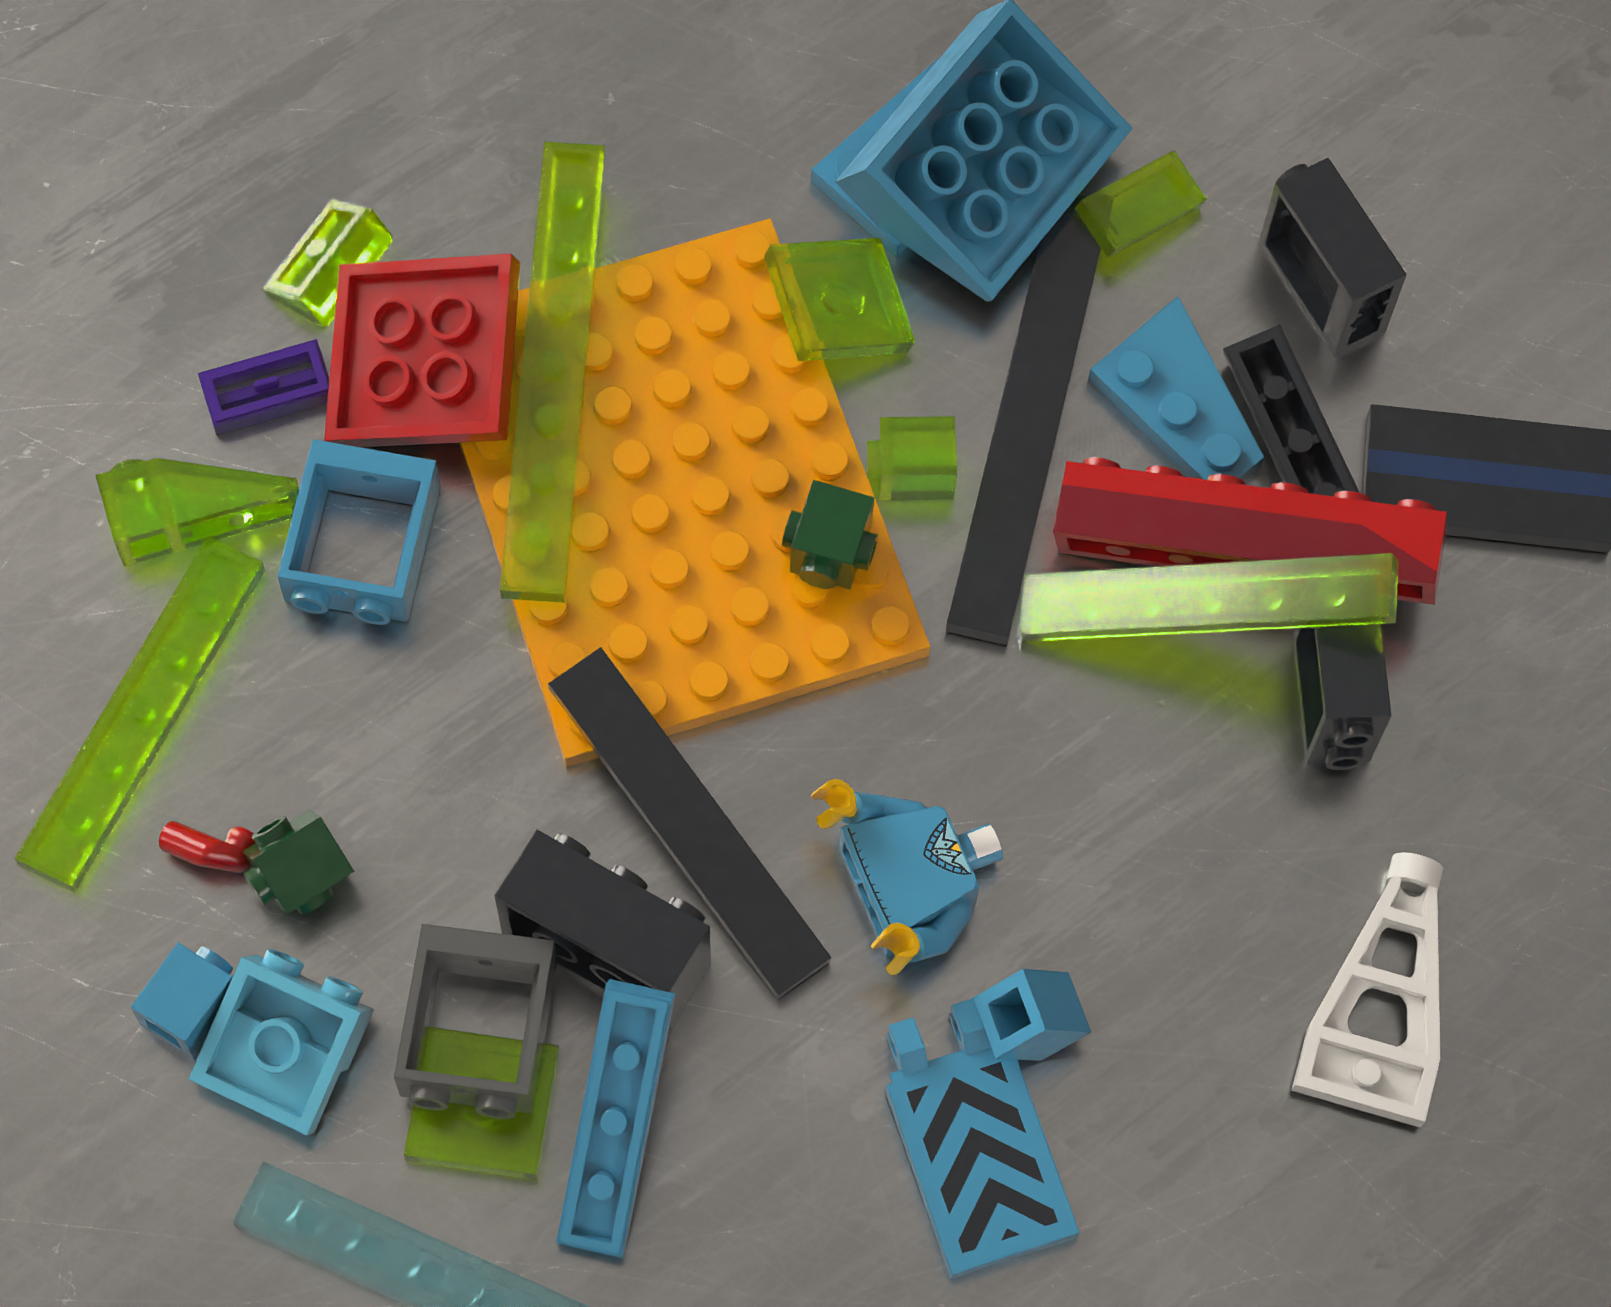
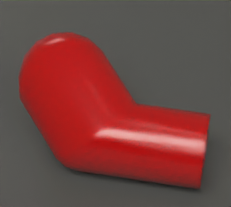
(205, 849)

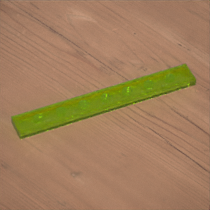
(553, 373)

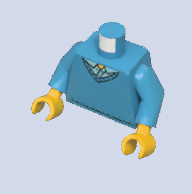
(908, 869)

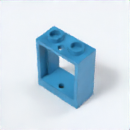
(368, 475)

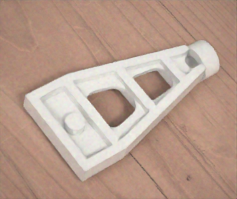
(1364, 1071)

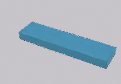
(615, 1118)

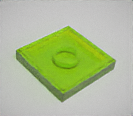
(839, 299)
(464, 1137)

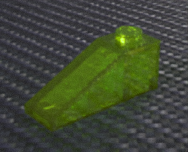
(176, 504)

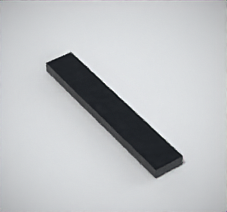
(689, 823)

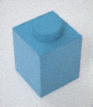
(184, 997)
(1032, 1014)

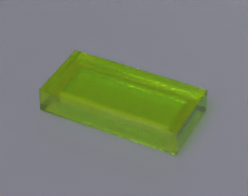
(1140, 203)

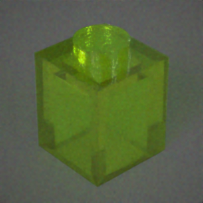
(914, 458)

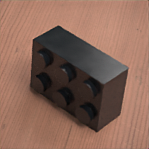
(604, 920)

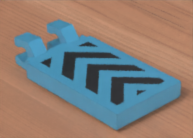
(976, 1148)

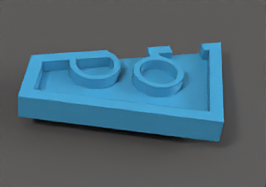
(1178, 397)

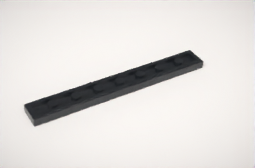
(1025, 432)

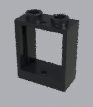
(1331, 255)
(1342, 692)

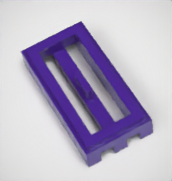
(269, 396)

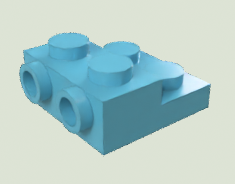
(281, 1040)

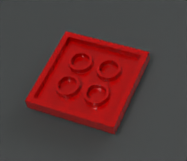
(423, 351)

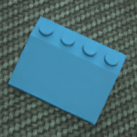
(986, 151)

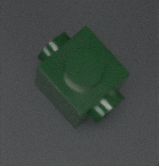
(831, 536)
(295, 863)

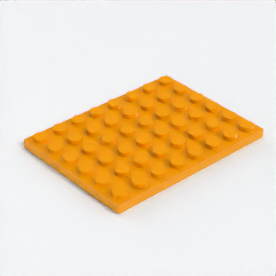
(683, 490)

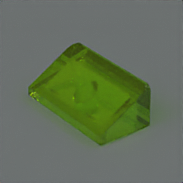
(310, 272)

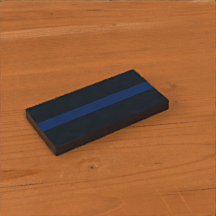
(1494, 475)

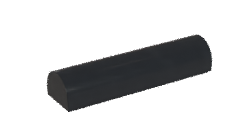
(1288, 413)

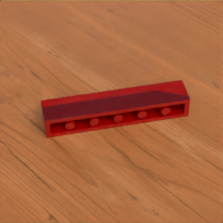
(1182, 520)

